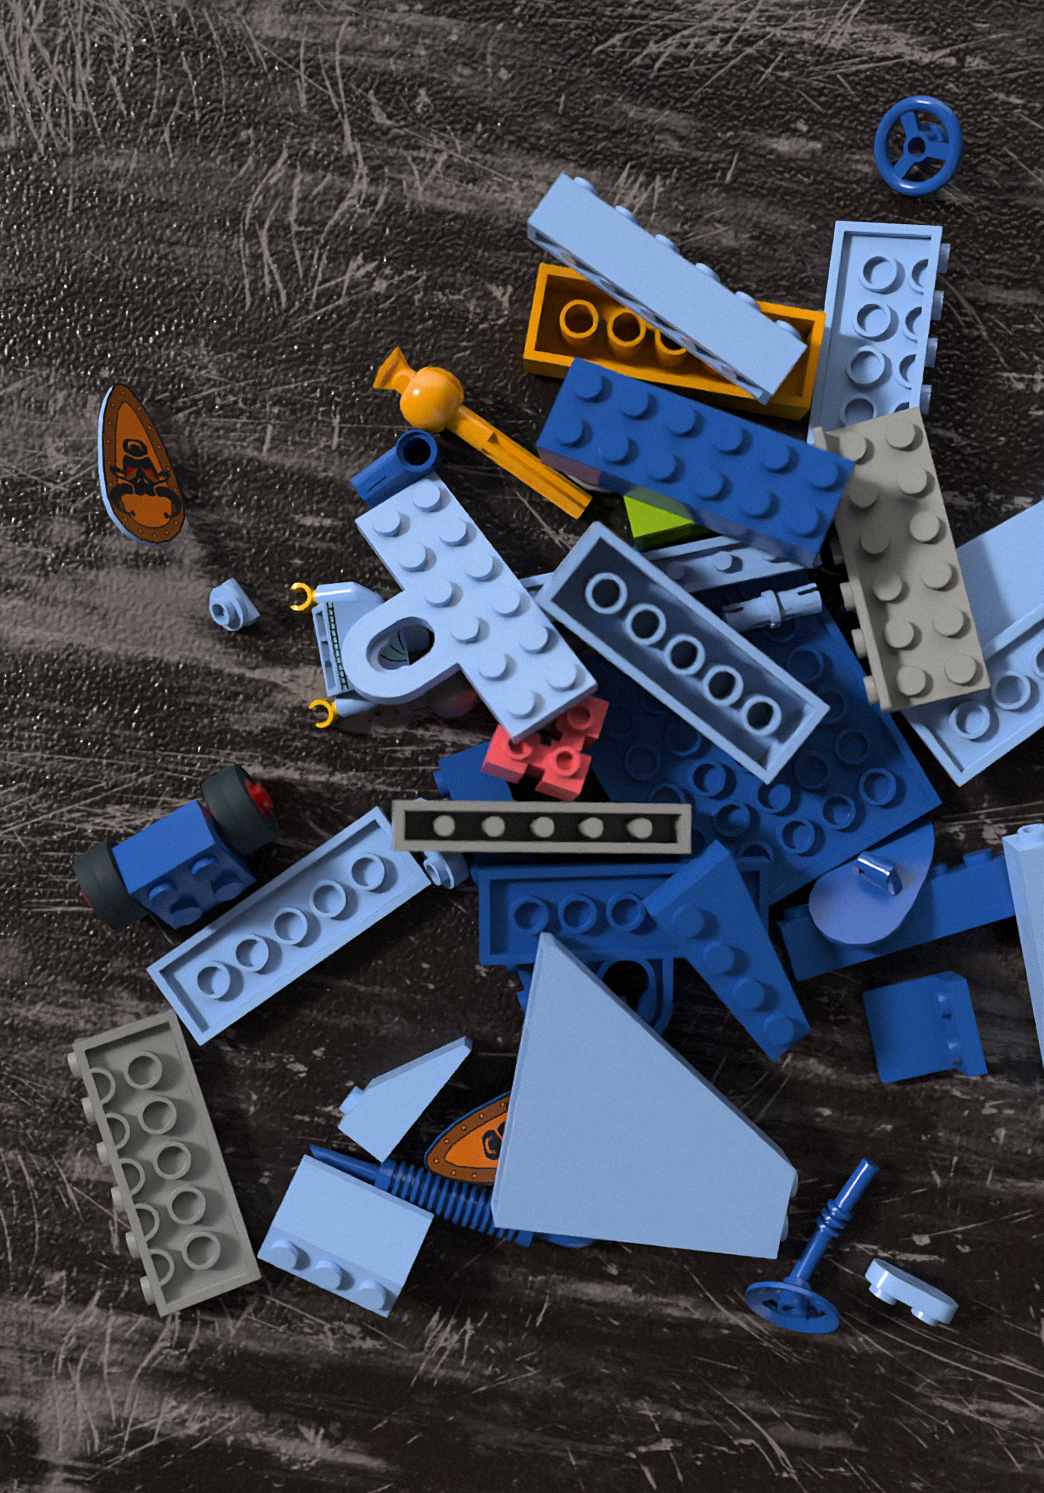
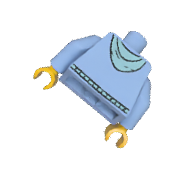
(334, 612)

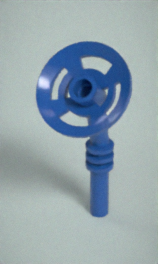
(795, 1291)

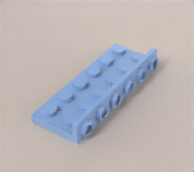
(877, 322)

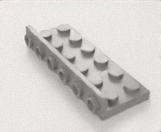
(902, 567)
(164, 1162)

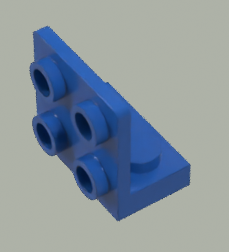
(923, 1027)

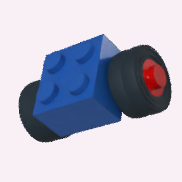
(183, 859)

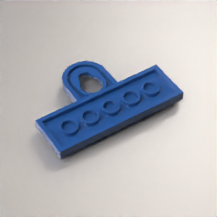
(595, 915)

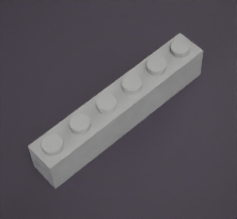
(540, 827)

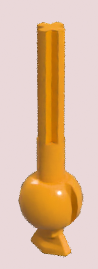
(434, 402)

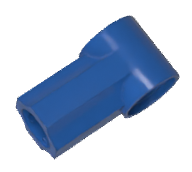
(394, 472)

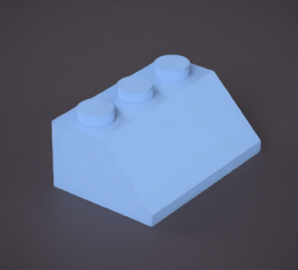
(345, 1236)

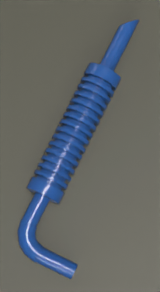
(438, 1196)

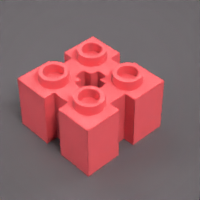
(556, 766)

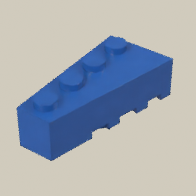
(722, 936)

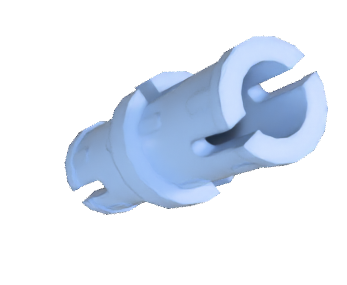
(772, 608)

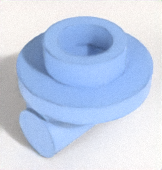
(231, 606)

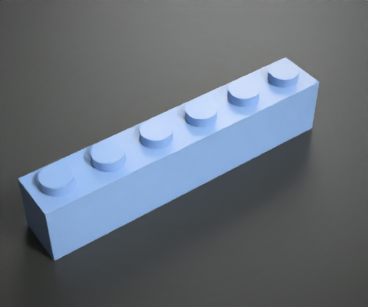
(664, 287)

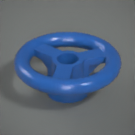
(939, 145)

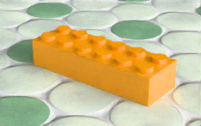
(584, 322)

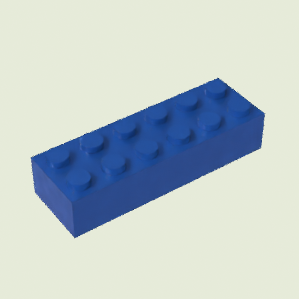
(694, 461)

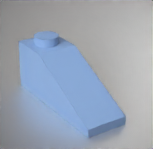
(396, 1099)

